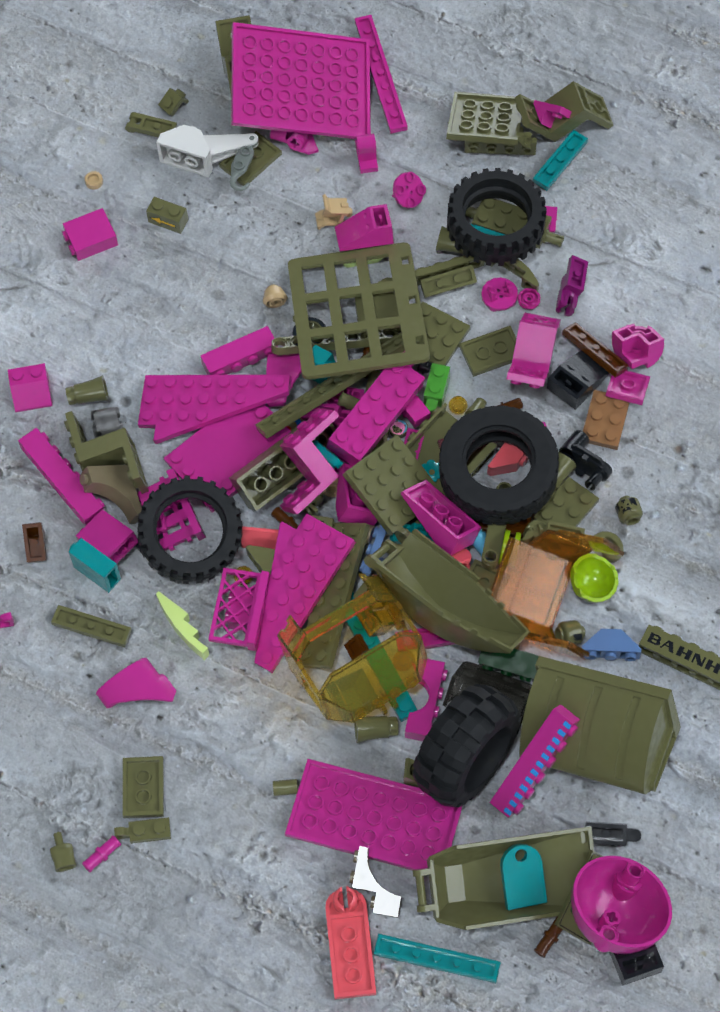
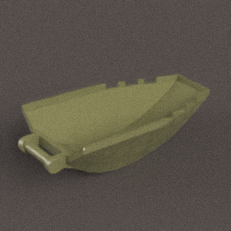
(445, 595)

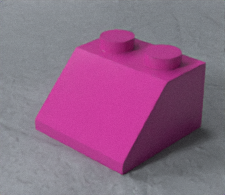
(30, 387)

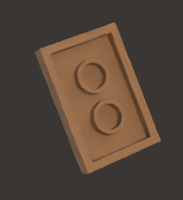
(605, 420)

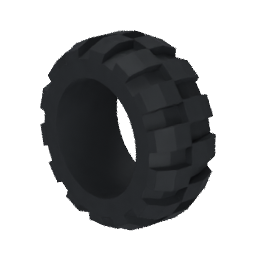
(466, 745)

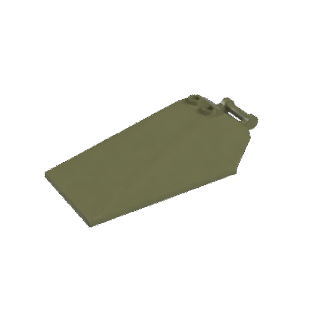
(469, 884)

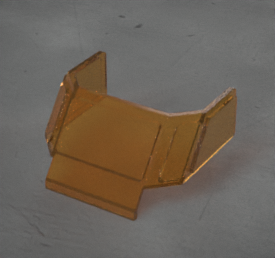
(535, 580)

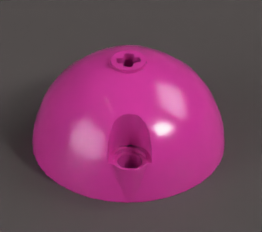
(619, 917)

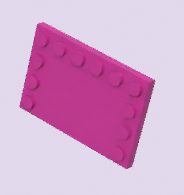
(223, 449)

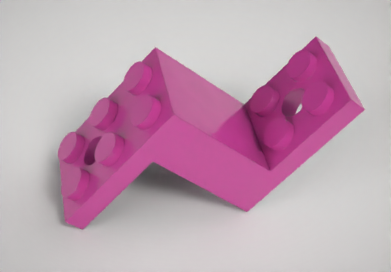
(533, 350)
(309, 460)

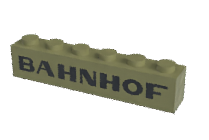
(681, 655)

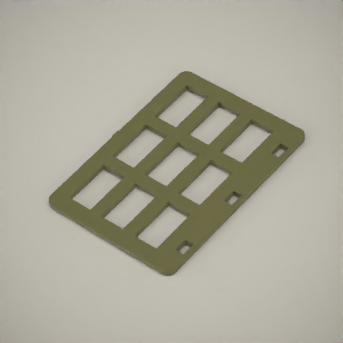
(409, 315)

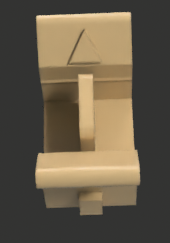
(333, 213)

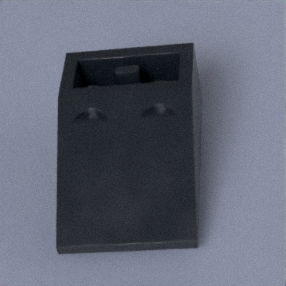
(576, 379)
(637, 965)

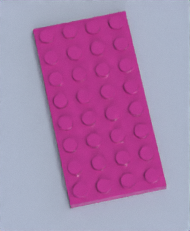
(357, 809)

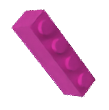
(238, 353)

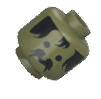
(628, 510)
(570, 631)

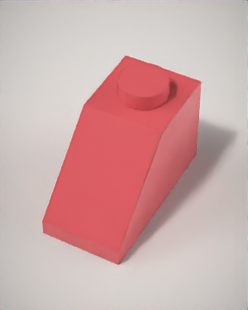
(507, 460)

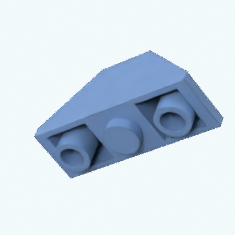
(612, 645)

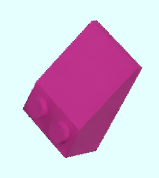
(348, 503)

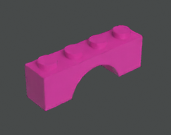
(421, 721)

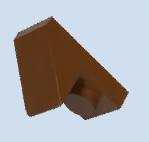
(34, 542)

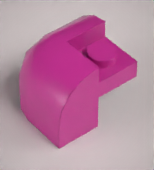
(637, 345)

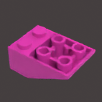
(365, 229)

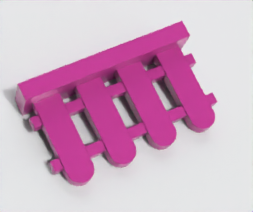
(177, 517)

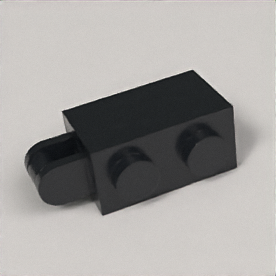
(613, 833)

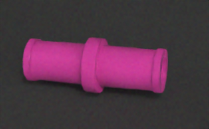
(101, 853)

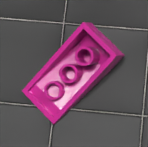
(441, 518)

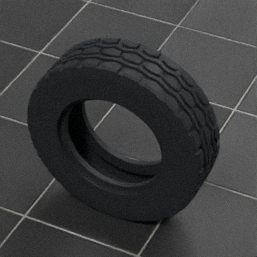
(507, 426)

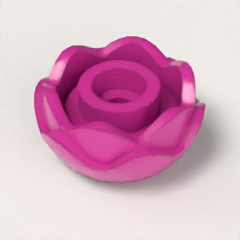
(529, 293)

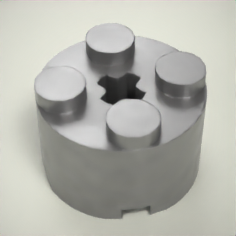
(105, 421)

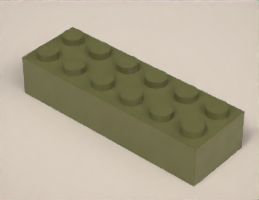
(270, 473)

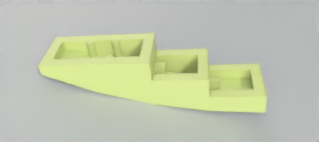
(179, 621)

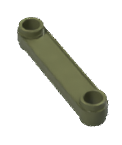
(493, 540)

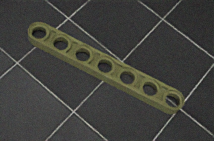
(326, 343)

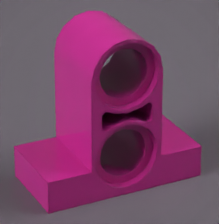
(366, 153)

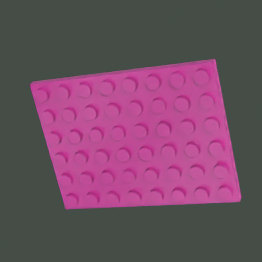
(300, 81)

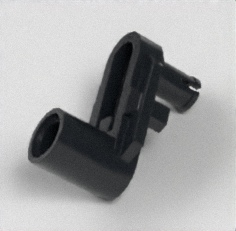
(585, 460)

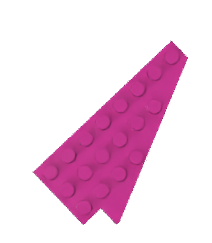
(193, 401)
(300, 574)

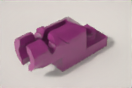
(572, 285)

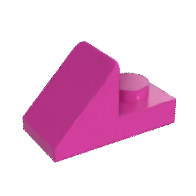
(548, 112)

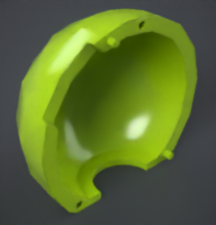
(594, 578)

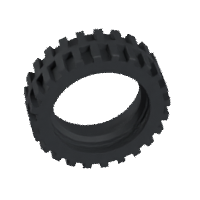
(500, 186)
(199, 490)

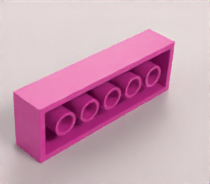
(375, 413)

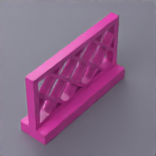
(255, 614)

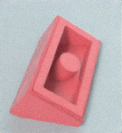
(259, 537)

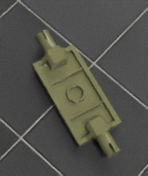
(507, 219)

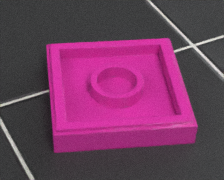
(628, 387)

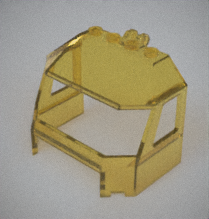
(371, 677)

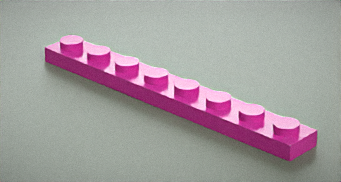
(381, 76)

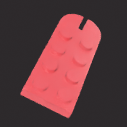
(350, 945)

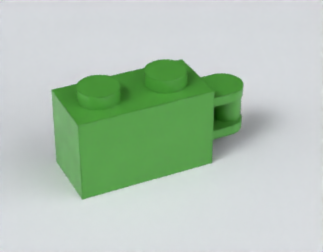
(436, 386)

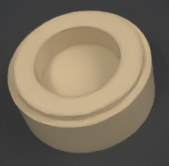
(93, 180)

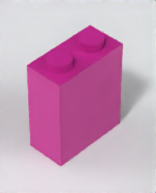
(89, 234)
(108, 536)

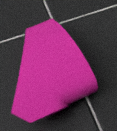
(297, 141)
(283, 365)
(136, 683)

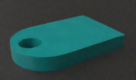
(523, 878)

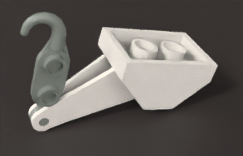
(194, 152)

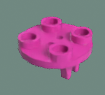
(403, 185)
(492, 298)

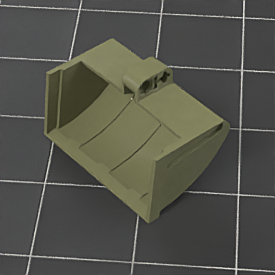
(622, 726)

